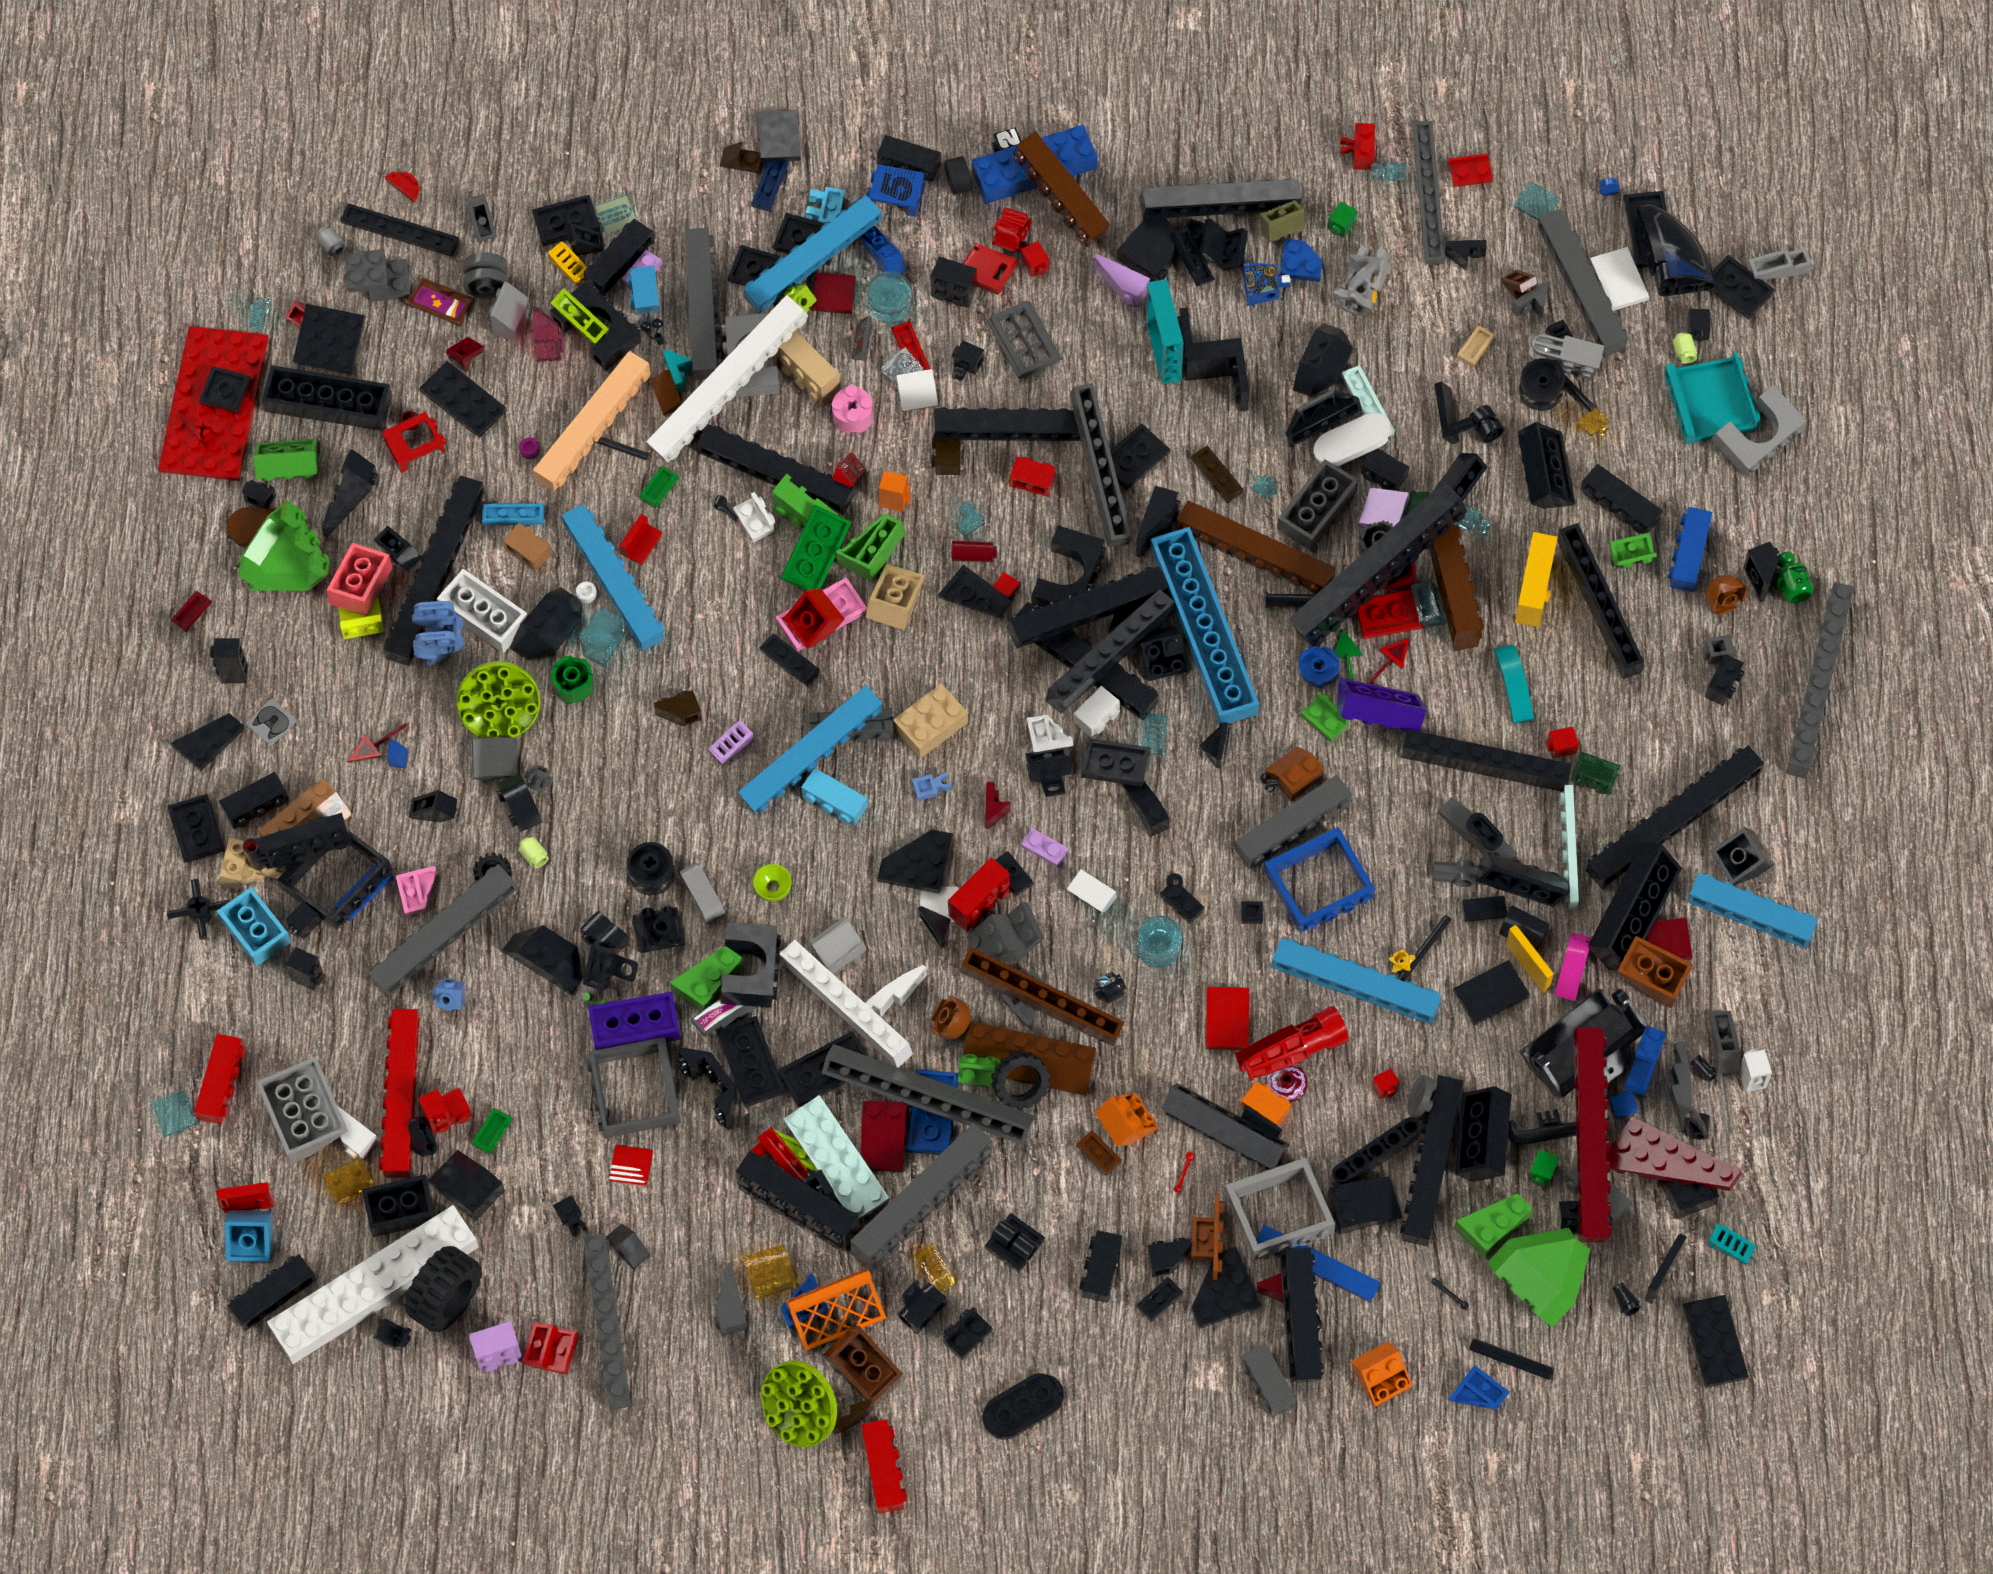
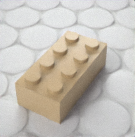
(808, 369)

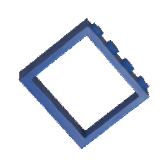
(1303, 852)

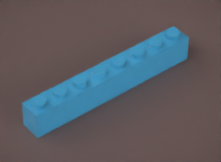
(812, 254)
(613, 577)
(810, 749)
(1356, 980)

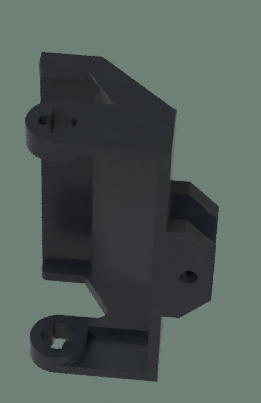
(1553, 1051)

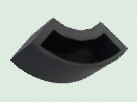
(519, 803)

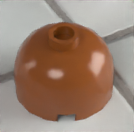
(1724, 593)
(951, 1018)

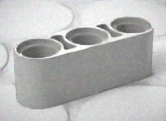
(701, 892)

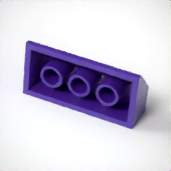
(1380, 705)

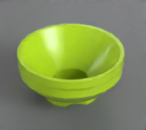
(768, 874)

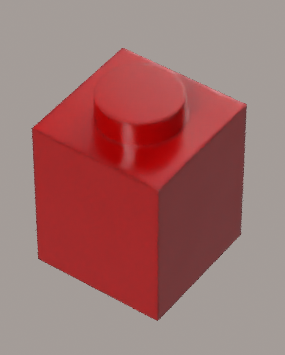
(1035, 259)
(1562, 742)

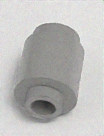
(330, 241)

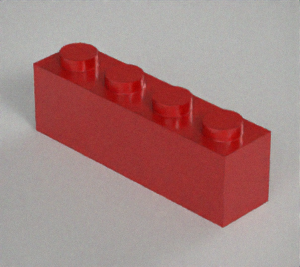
(219, 1079)
(882, 1466)

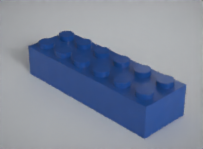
(1001, 177)

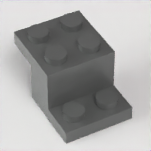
(374, 273)
(1007, 935)

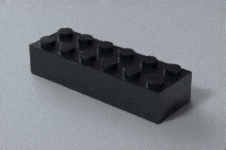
(326, 398)
(1635, 903)
(797, 1201)

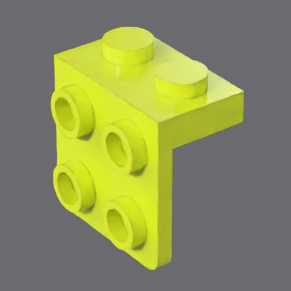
(359, 625)

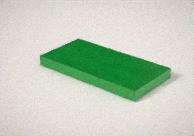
(815, 549)

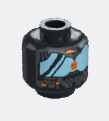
(1109, 987)

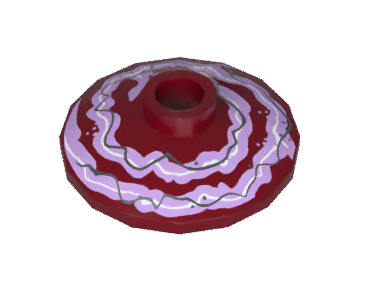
(1292, 1090)

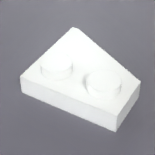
(1046, 734)

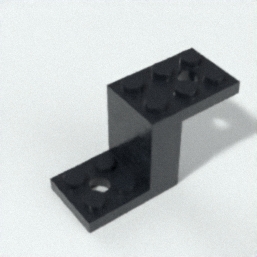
(1214, 360)

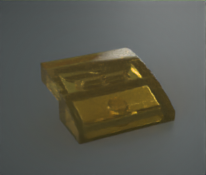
(770, 1271)

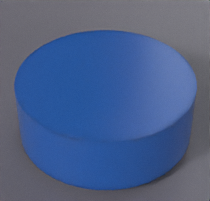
(1609, 186)

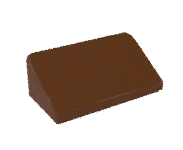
(666, 392)

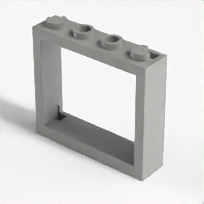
(1268, 1179)

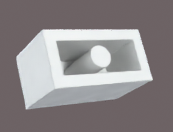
(1096, 712)
(1755, 1070)

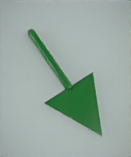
(1345, 649)

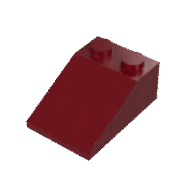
(883, 1135)

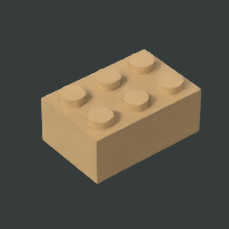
(930, 721)

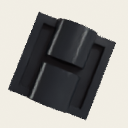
(1014, 1242)

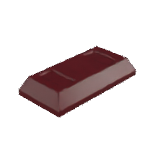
(191, 611)

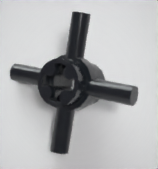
(201, 903)

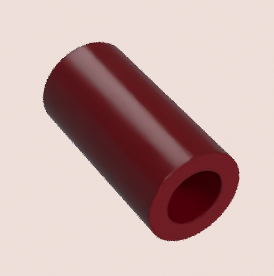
(973, 551)

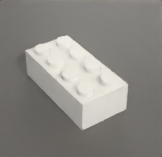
(484, 610)

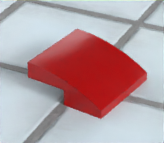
(550, 1348)

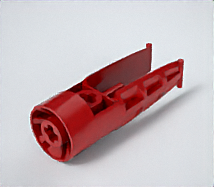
(1293, 1044)

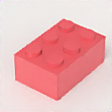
(359, 579)

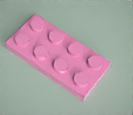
(843, 598)

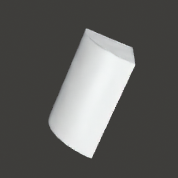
(1092, 891)

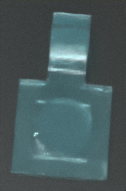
(1391, 172)
(1473, 519)

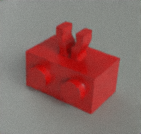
(1362, 146)

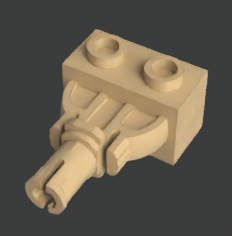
(238, 870)

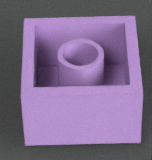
(495, 1346)

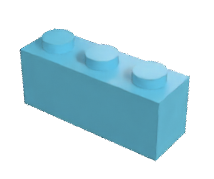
(834, 797)

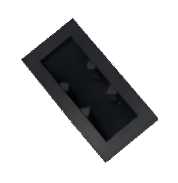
(628, 1245)

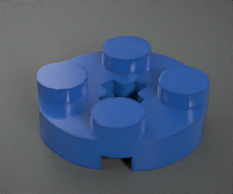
(1318, 655)

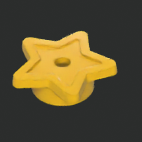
(1399, 956)

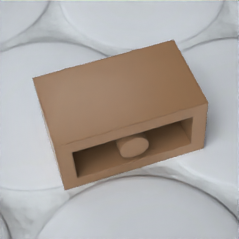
(527, 546)

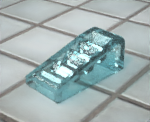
(1156, 749)

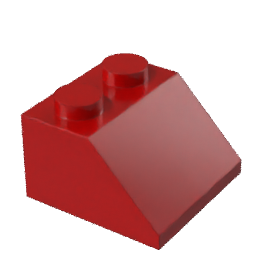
(813, 617)

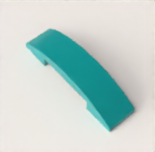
(1515, 683)

